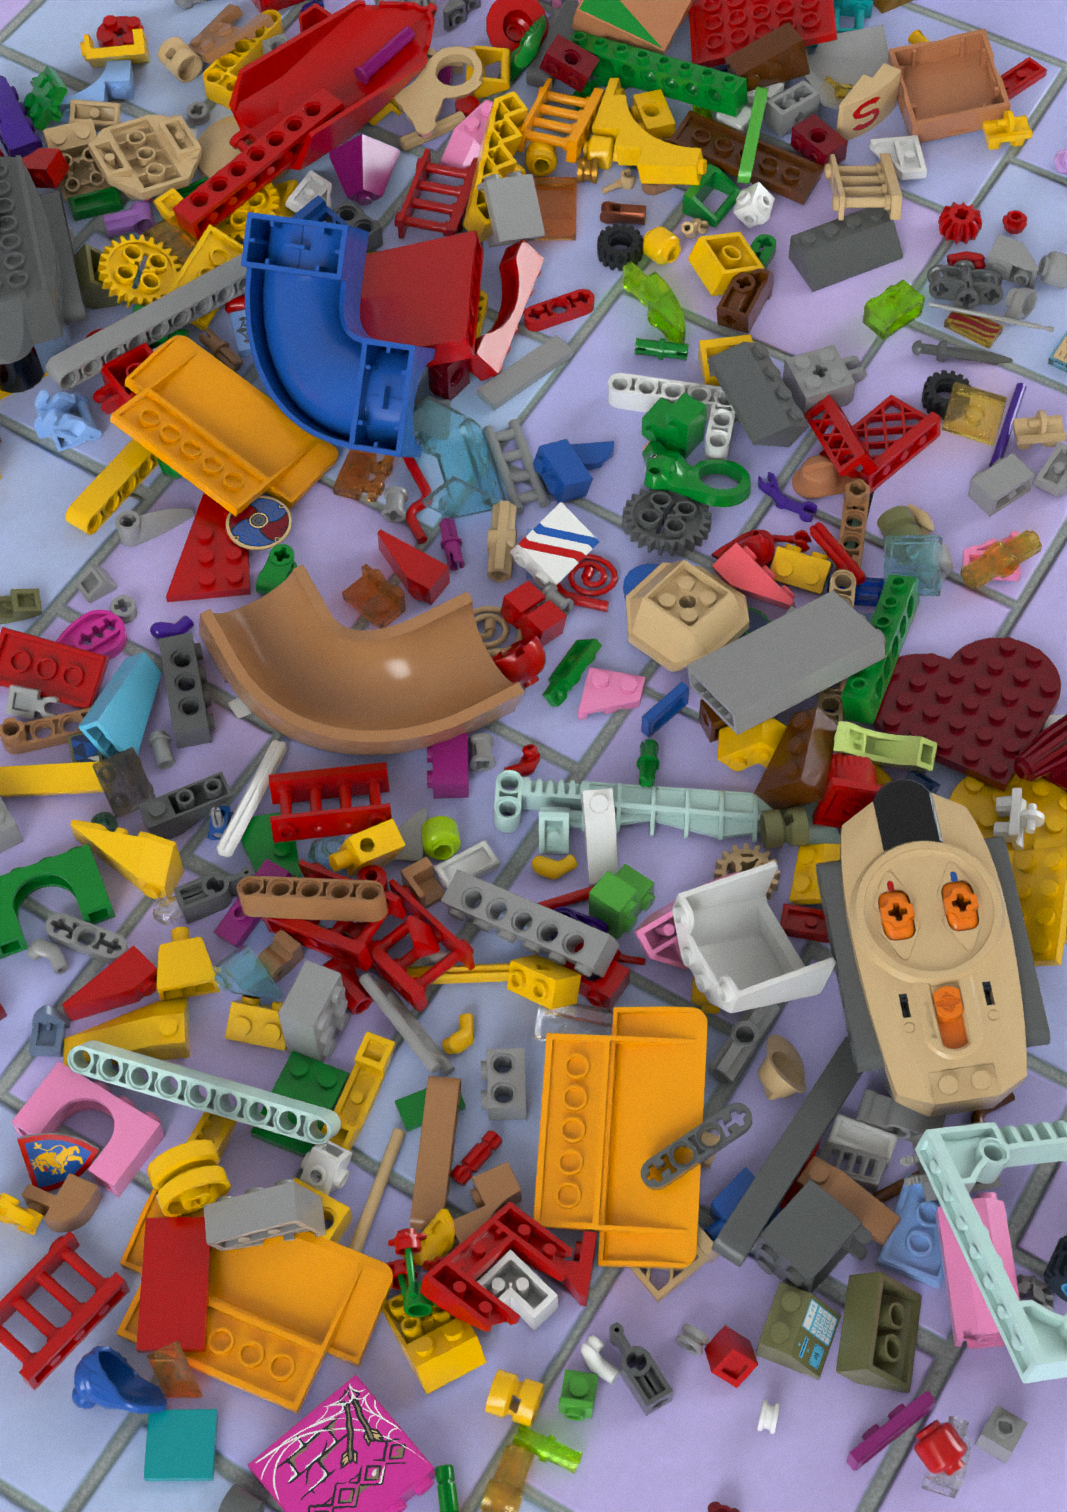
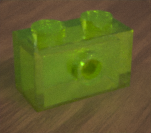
(893, 309)

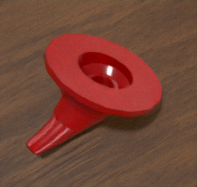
(510, 20)

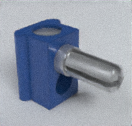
(218, 821)

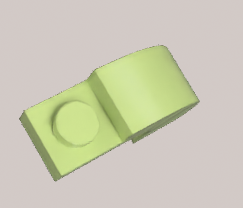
(884, 748)

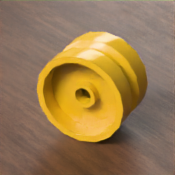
(188, 1178)

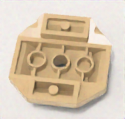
(147, 155)
(684, 614)

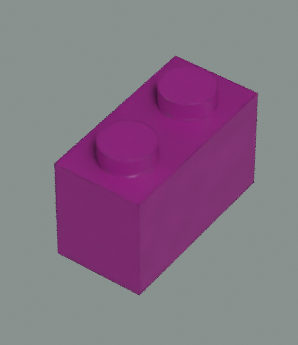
(450, 768)

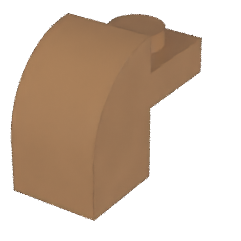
(70, 1208)

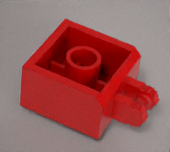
(114, 373)

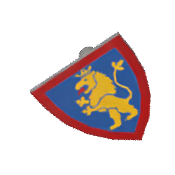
(53, 1156)

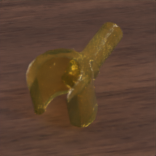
(841, 89)

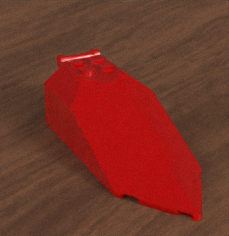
(326, 59)

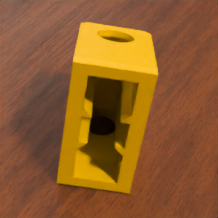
(369, 847)
(184, 967)

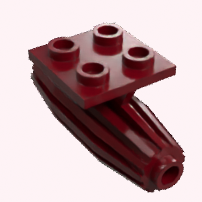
(1045, 756)

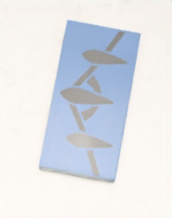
(240, 332)

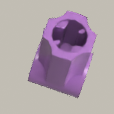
(137, 219)

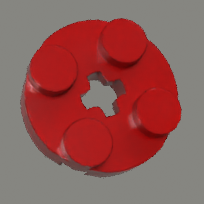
(116, 26)

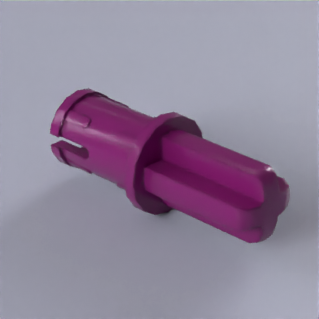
(451, 543)

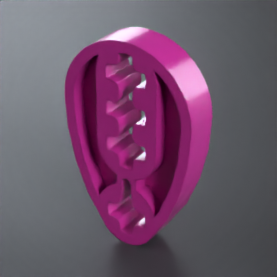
(92, 623)

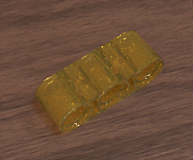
(173, 238)

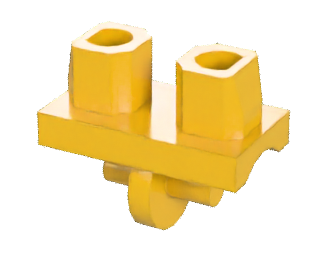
(1006, 129)

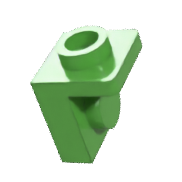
(578, 1395)

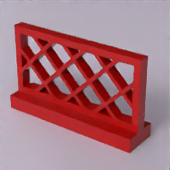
(896, 452)

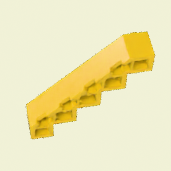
(495, 157)

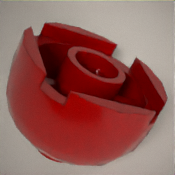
(522, 661)

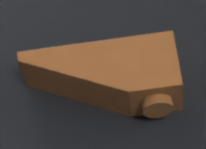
(862, 1204)

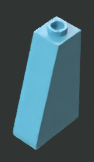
(123, 707)

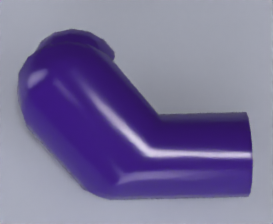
(165, 629)

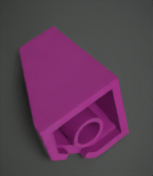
(364, 167)

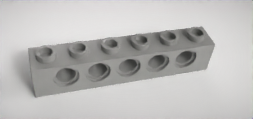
(592, 958)

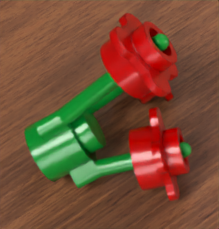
(404, 1276)

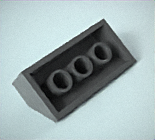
(845, 247)
(758, 395)

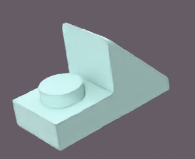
(554, 830)

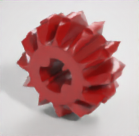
(960, 222)

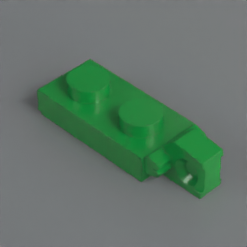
(570, 669)

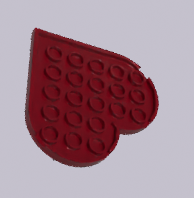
(974, 705)

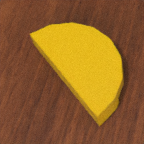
(439, 1238)

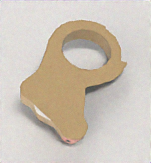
(425, 96)

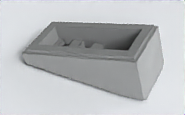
(854, 1155)

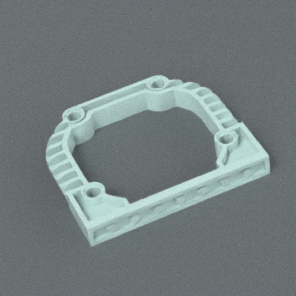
(953, 1164)

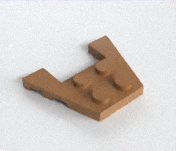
(220, 35)

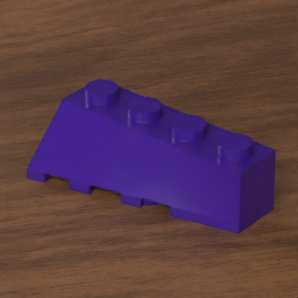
(15, 128)

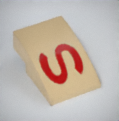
(868, 102)

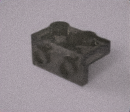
(124, 782)

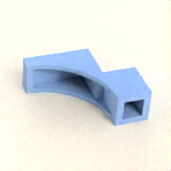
(113, 84)

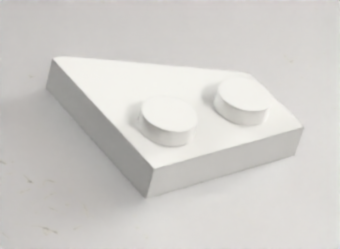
(905, 155)
(307, 190)

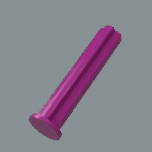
(382, 56)

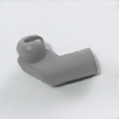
(42, 948)

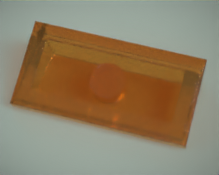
(174, 1372)

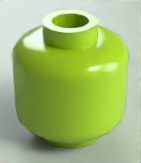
(440, 837)

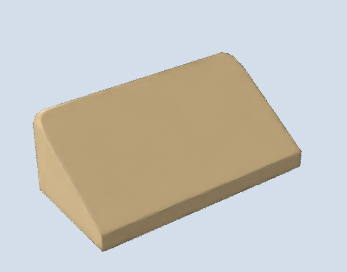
(102, 113)

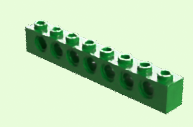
(675, 77)

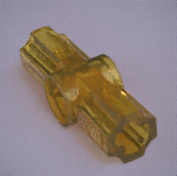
(1001, 559)
(505, 1490)

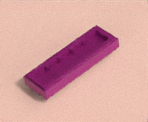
(238, 926)
(878, 1437)

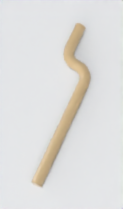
(377, 1190)

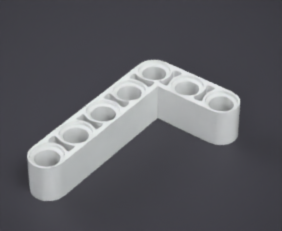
(642, 392)

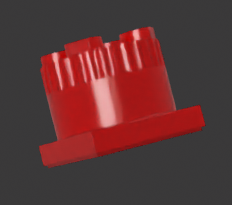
(848, 790)

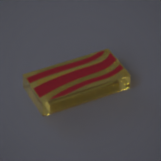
(974, 328)

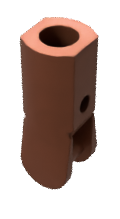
(622, 213)

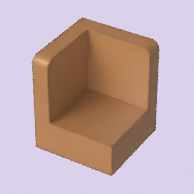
(421, 881)

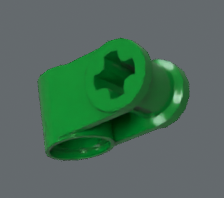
(276, 569)

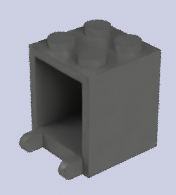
(810, 1239)

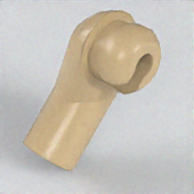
(692, 228)
(923, 519)

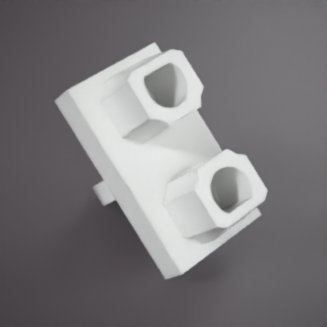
(1020, 817)

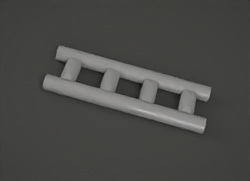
(523, 452)
(406, 1024)

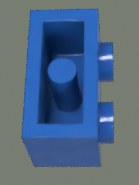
(562, 471)

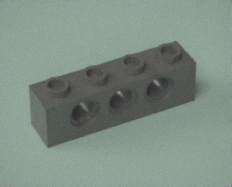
(194, 728)

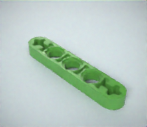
(752, 135)

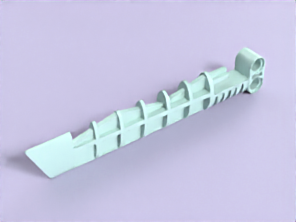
(694, 810)

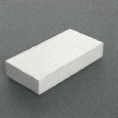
(476, 861)
(862, 1136)

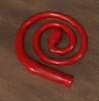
(586, 577)

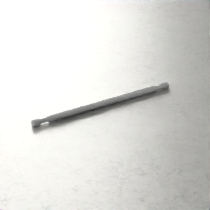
(991, 316)

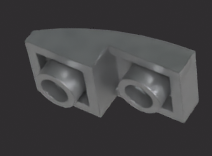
(456, 10)

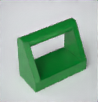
(696, 194)

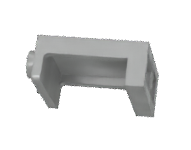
(512, 208)

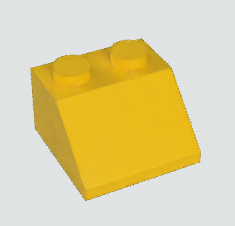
(721, 258)

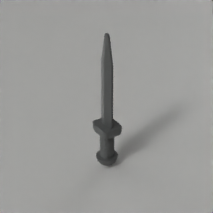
(942, 351)

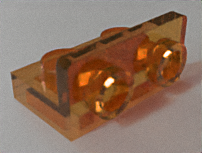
(375, 597)

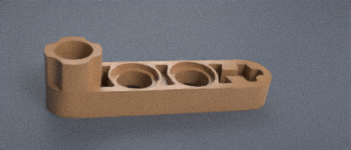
(857, 495)
(15, 737)

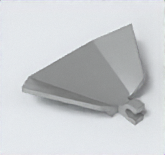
(846, 61)

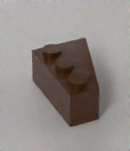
(770, 59)
(800, 762)

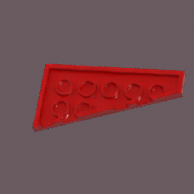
(210, 560)

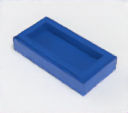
(665, 709)

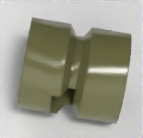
(898, 522)
(784, 827)

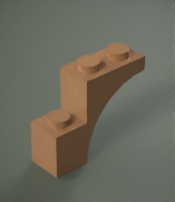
(491, 1193)

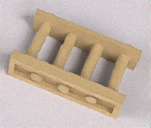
(881, 188)

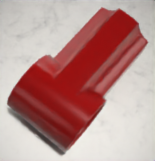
(355, 994)

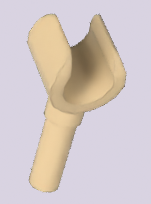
(625, 182)

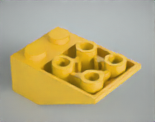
(434, 1345)

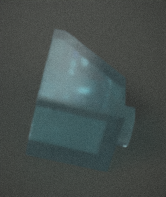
(245, 975)

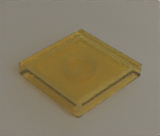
(974, 413)

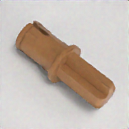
(221, 349)

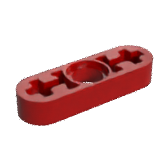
(567, 301)

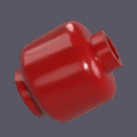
(940, 1448)

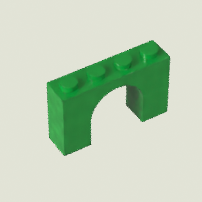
(71, 871)

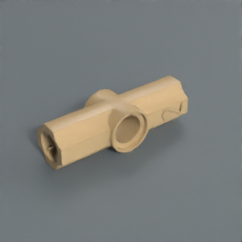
(501, 540)

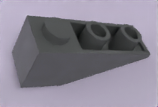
(184, 807)

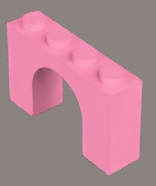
(68, 1093)

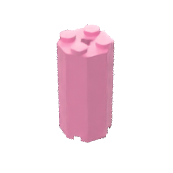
(967, 1307)

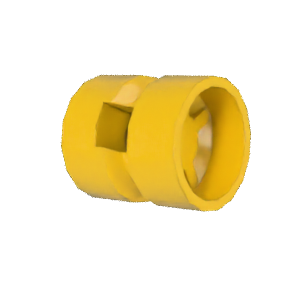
(503, 1393)

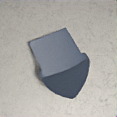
(48, 1032)

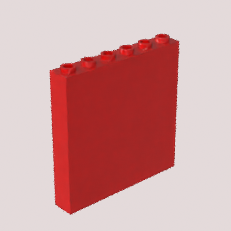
(425, 295)

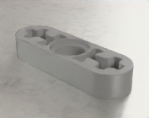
(80, 927)

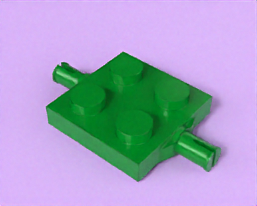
(45, 99)

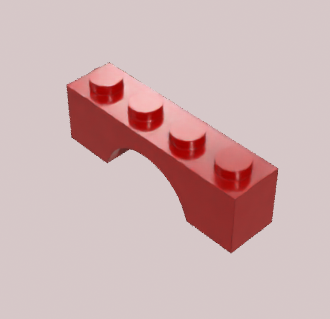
(45, 167)

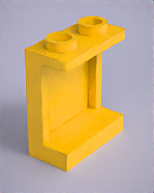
(98, 56)

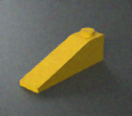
(143, 859)
(152, 1030)

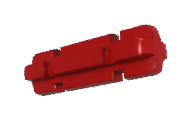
(476, 1157)

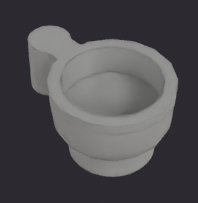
(1020, 302)

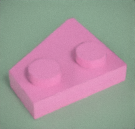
(610, 692)

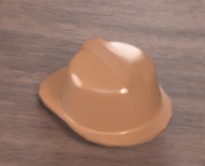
(818, 478)

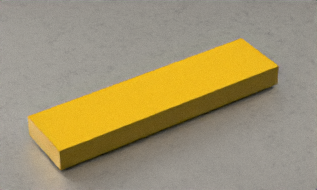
(48, 779)

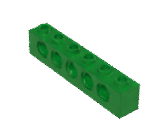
(893, 617)

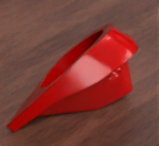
(758, 541)

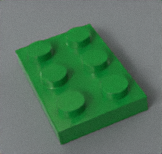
(307, 1082)

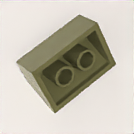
(879, 1332)

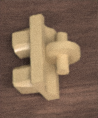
(1039, 429)

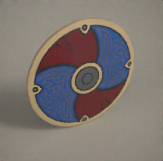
(260, 524)

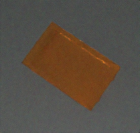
(557, 206)

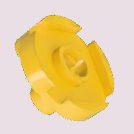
(11, 1213)

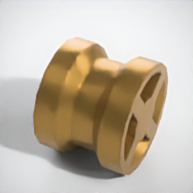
(587, 170)

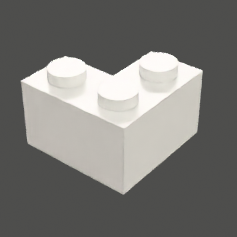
(520, 1289)

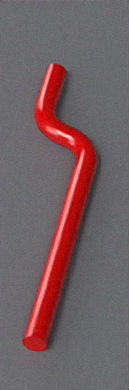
(417, 506)

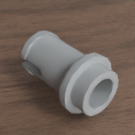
(159, 742)

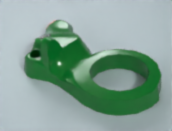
(671, 472)

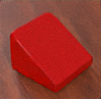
(423, 937)

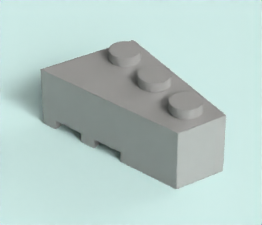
(262, 1215)

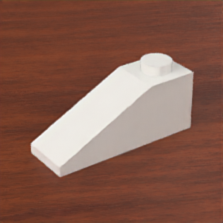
(599, 833)

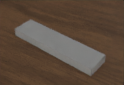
(525, 372)

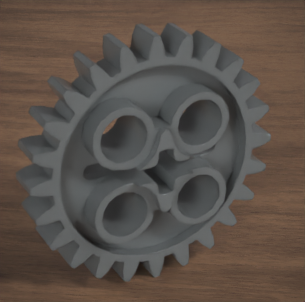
(682, 529)

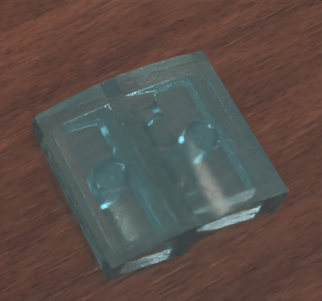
(915, 557)

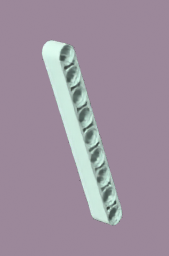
(217, 1089)

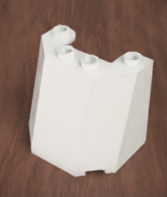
(739, 946)

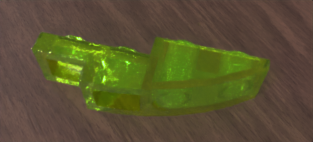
(662, 304)

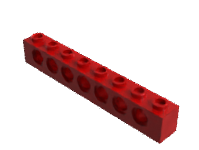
(254, 166)

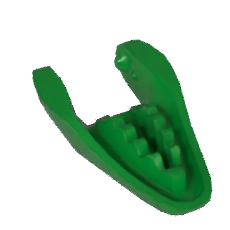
(528, 47)

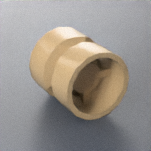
(180, 59)

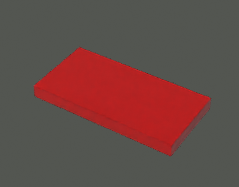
(51, 667)
(174, 1284)

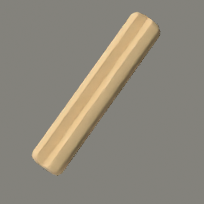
(442, 127)

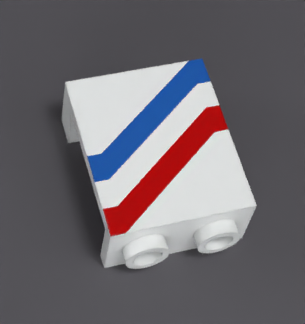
(554, 546)

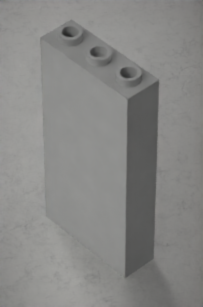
(786, 661)

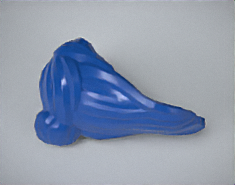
(110, 1382)

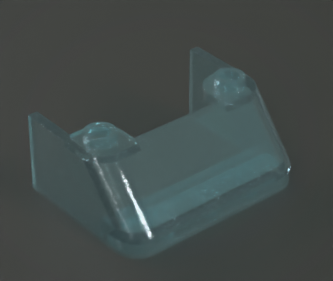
(463, 457)

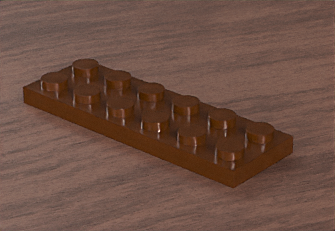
(772, 167)

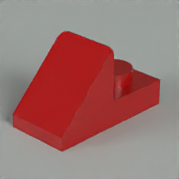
(580, 1273)

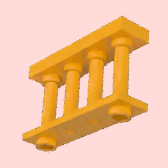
(578, 131)

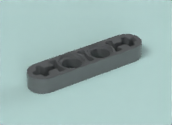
(693, 1141)

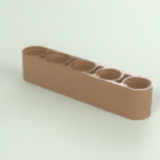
(312, 898)
(435, 1150)

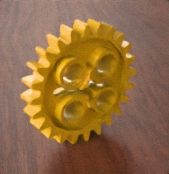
(264, 202)
(124, 261)

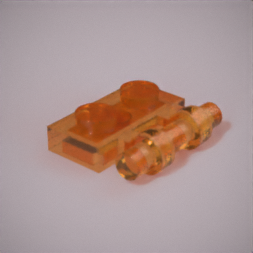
(355, 474)

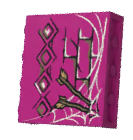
(344, 1459)

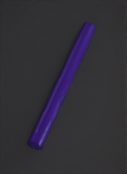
(1007, 427)

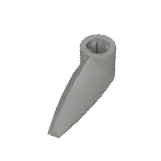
(140, 529)

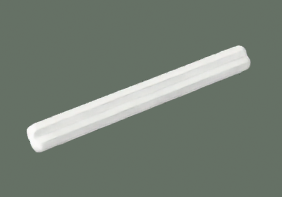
(251, 799)

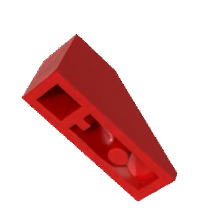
(418, 572)
(118, 985)

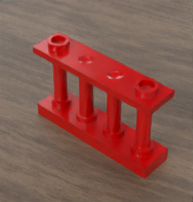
(456, 211)
(327, 784)
(331, 940)
(395, 970)
(84, 1315)

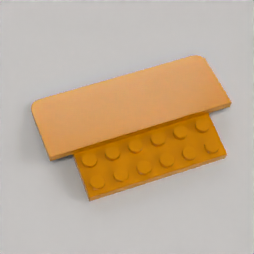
(219, 429)
(606, 1114)
(277, 1310)

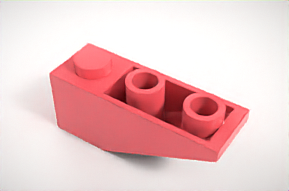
(745, 575)

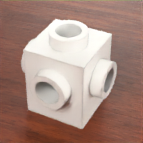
(754, 205)
(326, 1167)

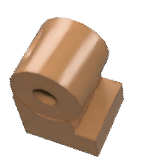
(281, 955)

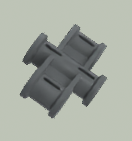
(972, 285)

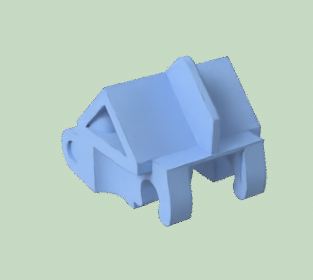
(65, 428)

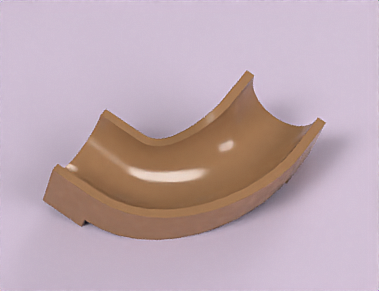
(358, 687)

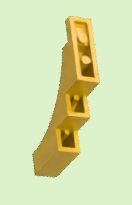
(655, 159)

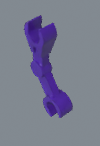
(783, 501)

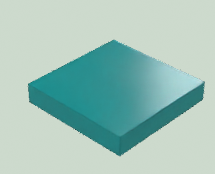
(181, 1445)

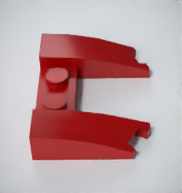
(453, 1282)

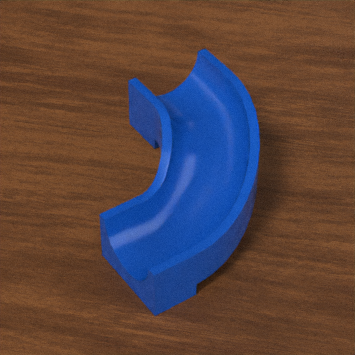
(311, 338)

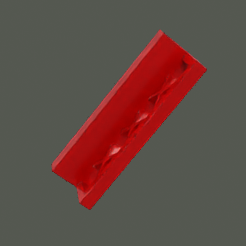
(843, 431)

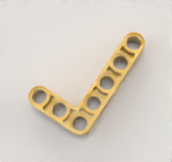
(222, 73)

